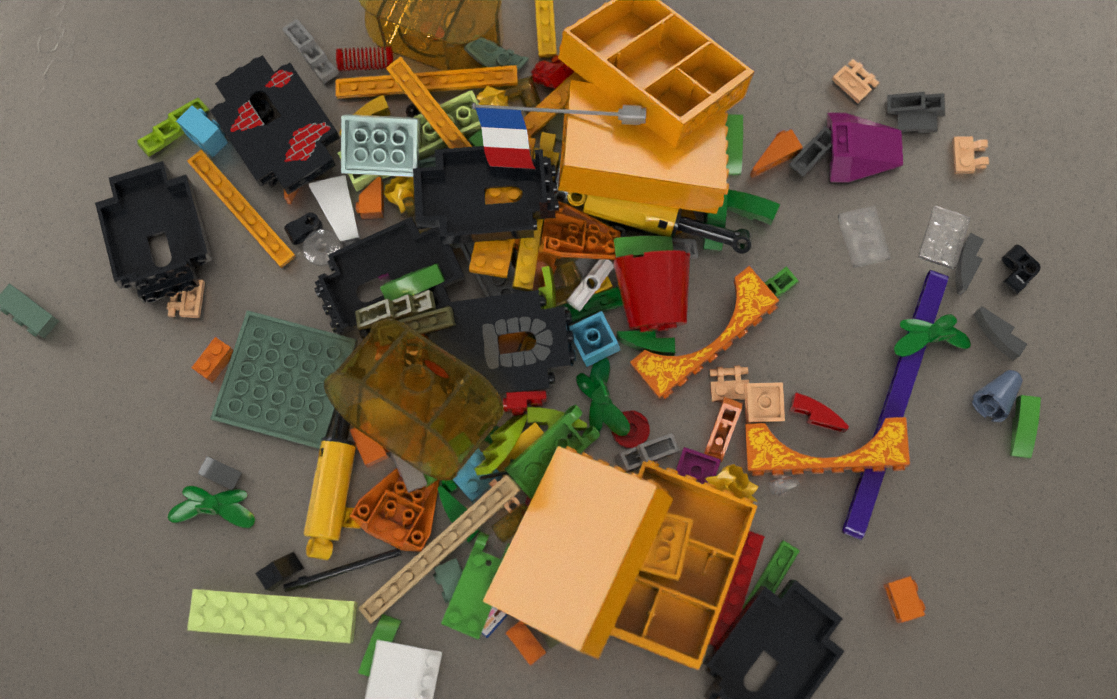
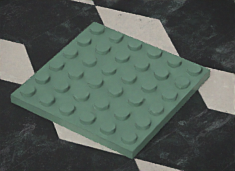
(279, 379)

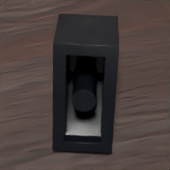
(279, 571)

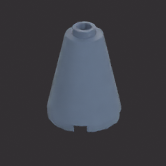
(998, 396)

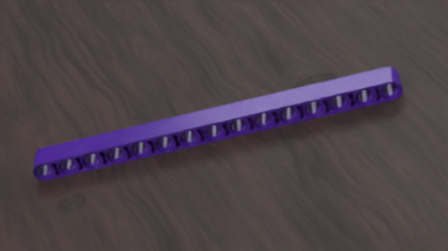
(894, 406)

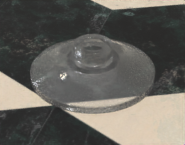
(315, 242)

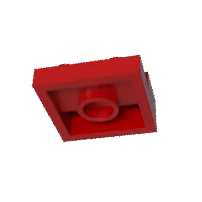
(551, 73)
(517, 401)

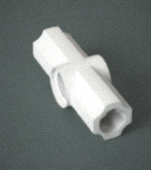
(583, 292)

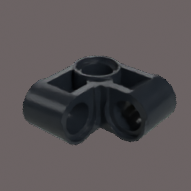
(1017, 260)

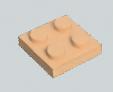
(764, 402)

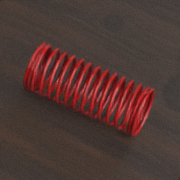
(340, 58)

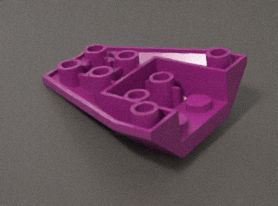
(862, 147)

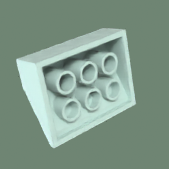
(379, 145)

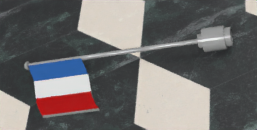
(507, 136)

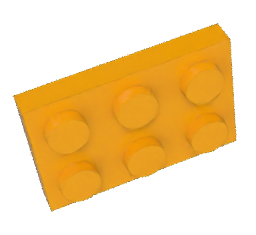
(669, 547)

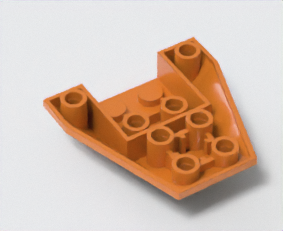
(577, 236)
(396, 515)

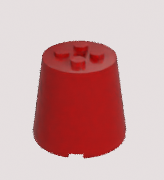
(654, 289)

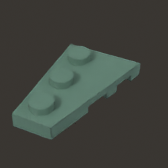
(491, 55)

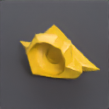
(492, 96)
(398, 190)
(734, 480)

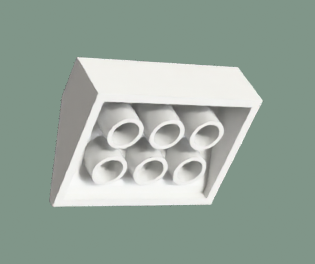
(402, 672)

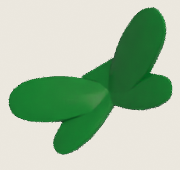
(924, 332)
(601, 405)
(223, 503)

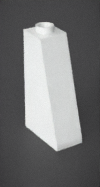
(337, 205)

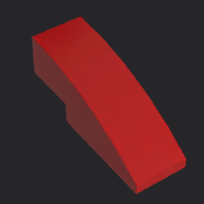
(817, 413)

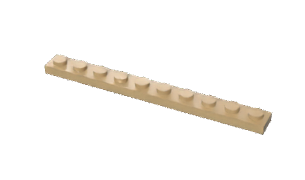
(439, 549)

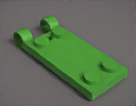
(532, 464)
(466, 609)

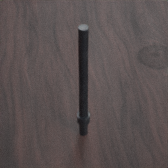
(304, 581)

